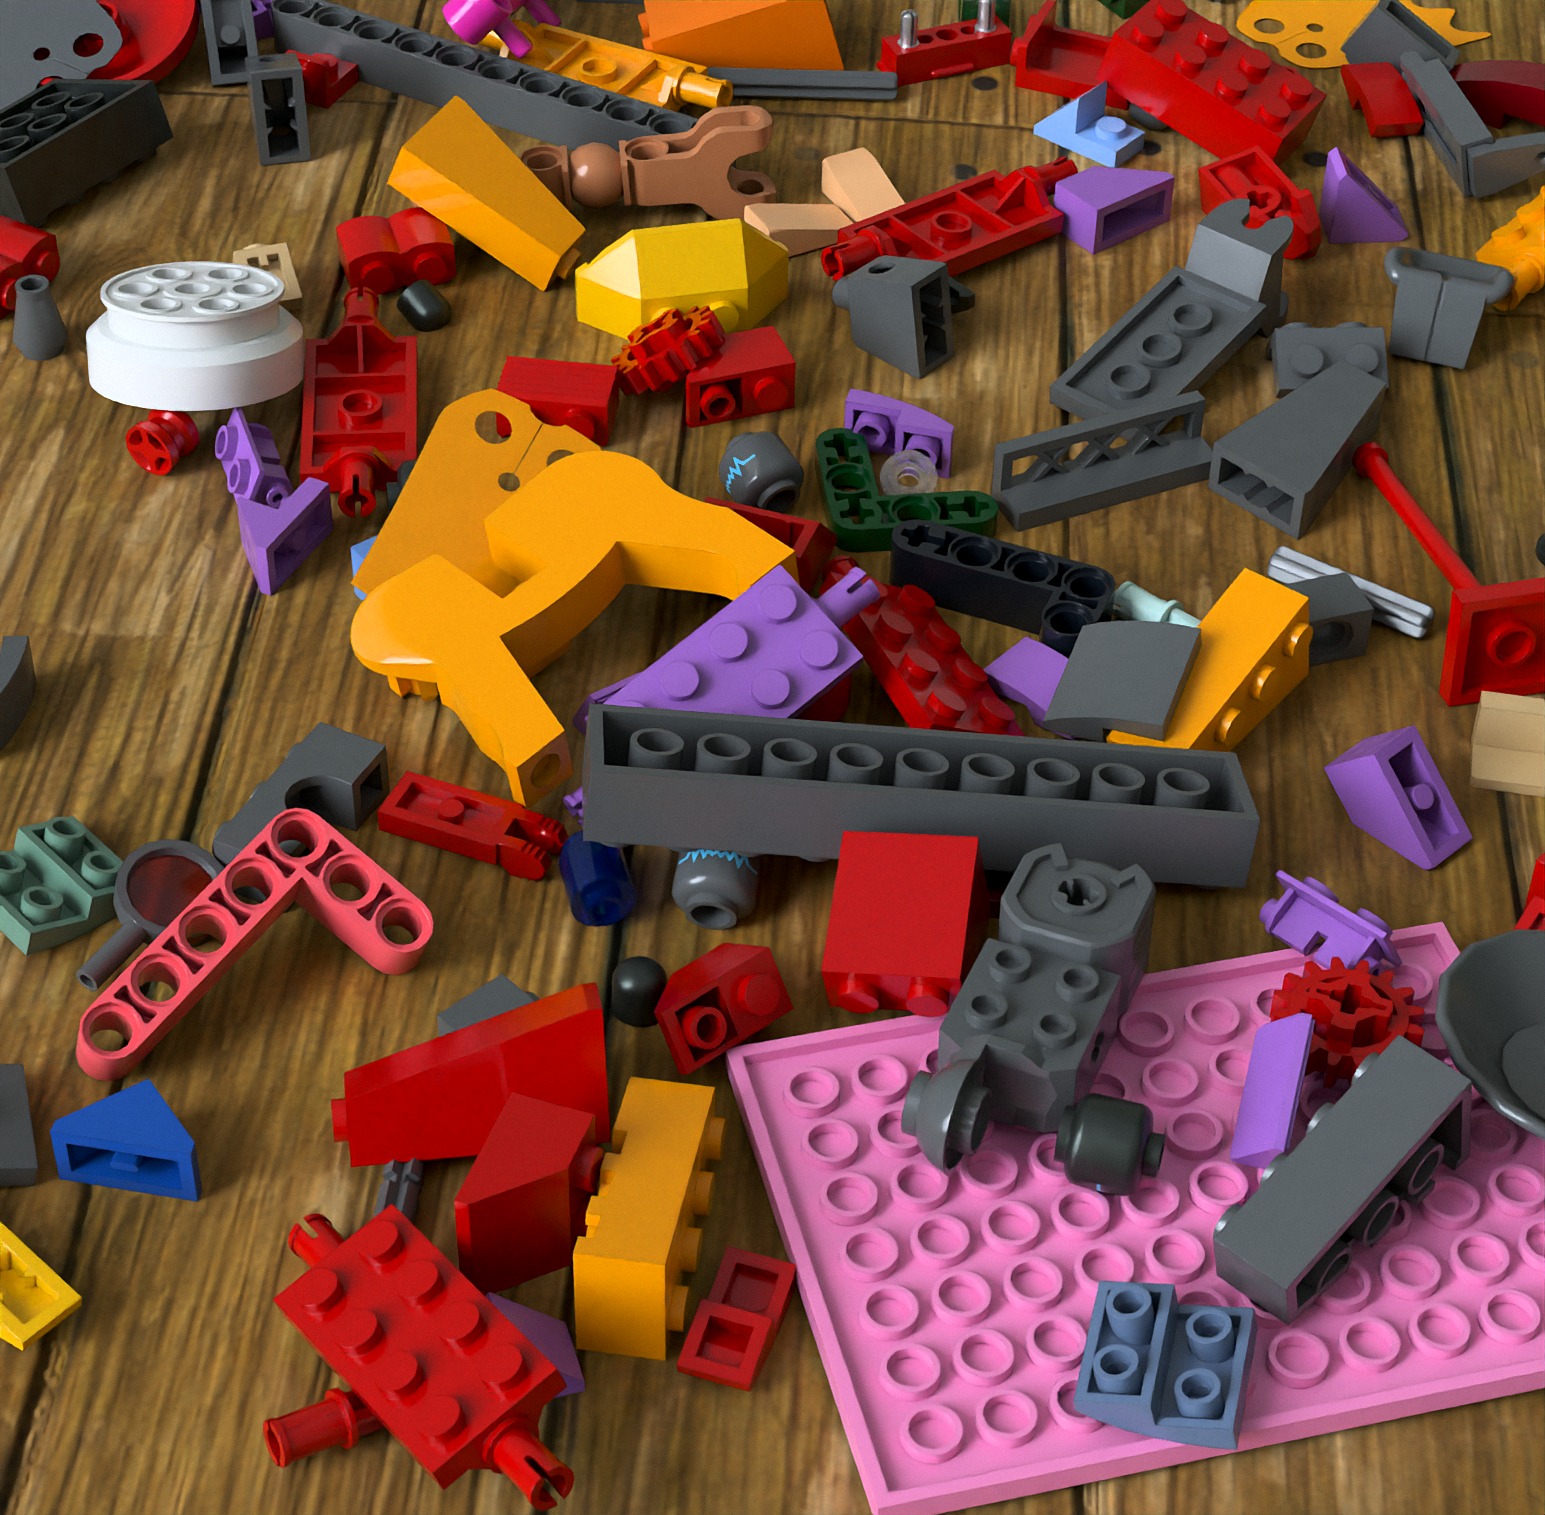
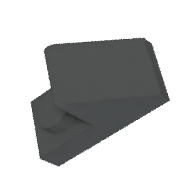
(228, 39)

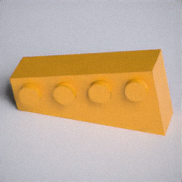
(1245, 667)
(645, 1219)

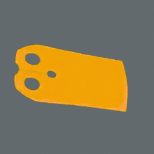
(459, 487)

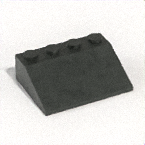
(73, 139)

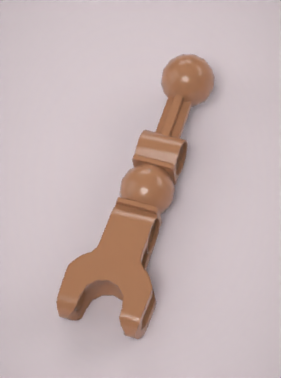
(665, 167)

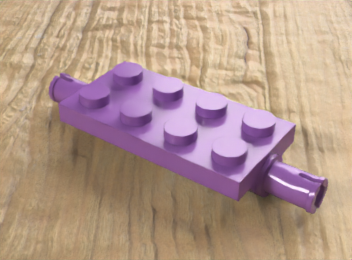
(757, 656)

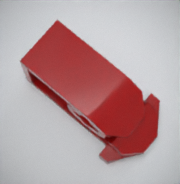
(1271, 195)

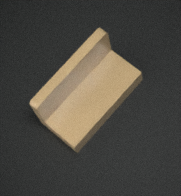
(1509, 744)

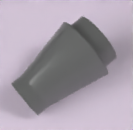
(37, 321)

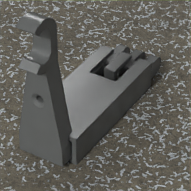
(1462, 137)

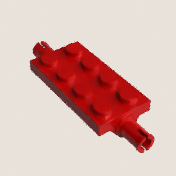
(959, 223)
(359, 405)
(921, 660)
(426, 1352)

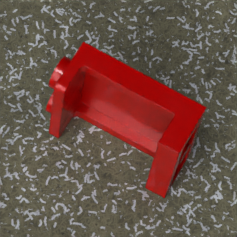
(1060, 58)

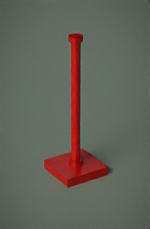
(1492, 629)

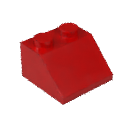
(527, 1194)

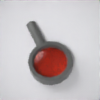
(148, 896)

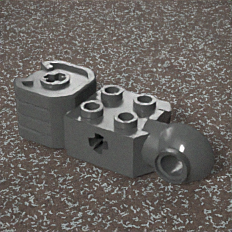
(1035, 1004)

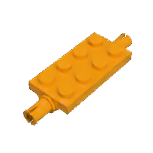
(617, 67)
(1521, 249)

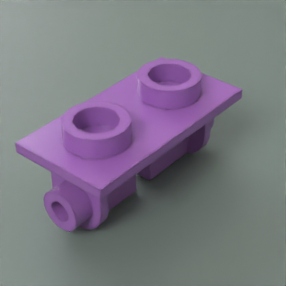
(251, 461)
(1312, 912)

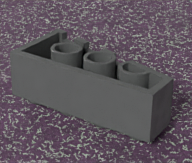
(1345, 1179)

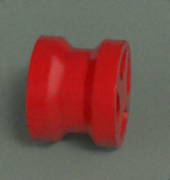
(162, 440)

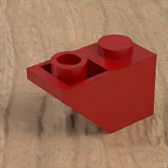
(741, 379)
(720, 1003)

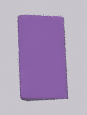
(1272, 1090)

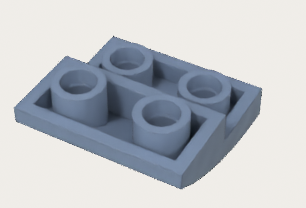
(1166, 1365)

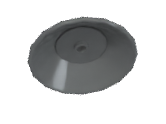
(1495, 1022)

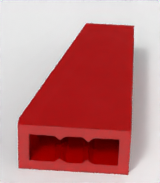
(451, 1089)

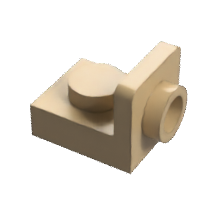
(277, 261)

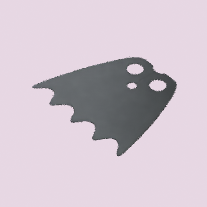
(54, 26)

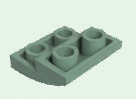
(55, 884)

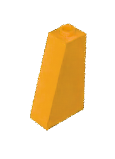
(488, 195)

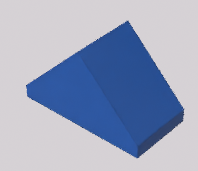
(128, 1145)

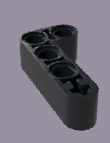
(1002, 581)

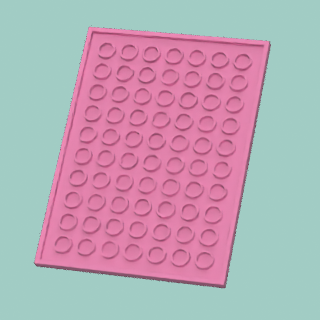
(970, 1295)

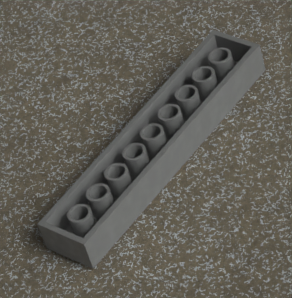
(801, 783)

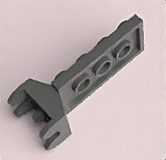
(1187, 320)

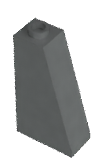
(1299, 448)

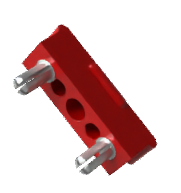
(946, 48)

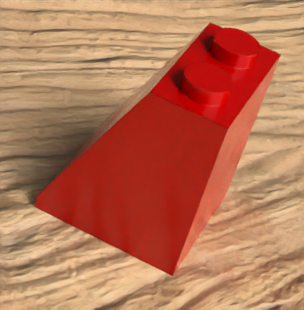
(904, 921)

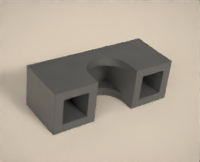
(327, 773)

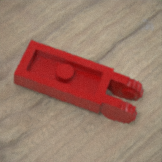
(472, 825)

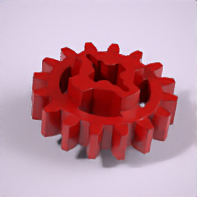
(667, 349)
(1351, 1015)

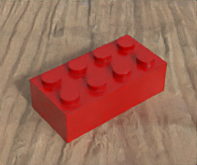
(1208, 83)

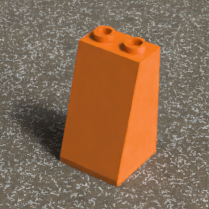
(743, 33)

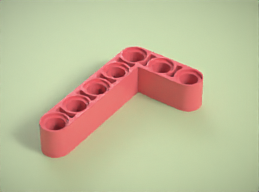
(240, 925)

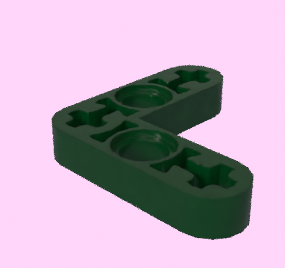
(881, 514)

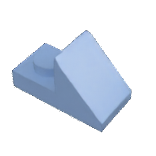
(1091, 133)

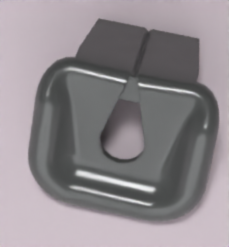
(1437, 316)

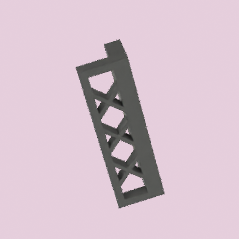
(1101, 474)

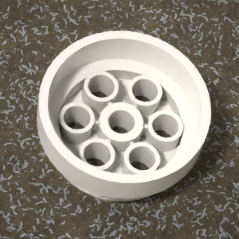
(194, 338)

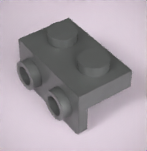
(1305, 351)

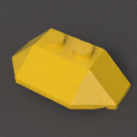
(681, 267)

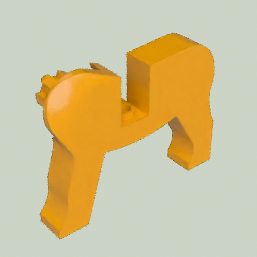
(573, 545)

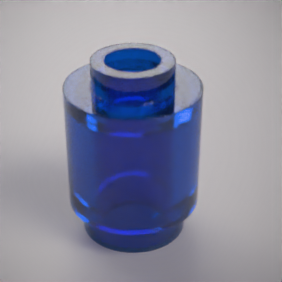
(596, 881)

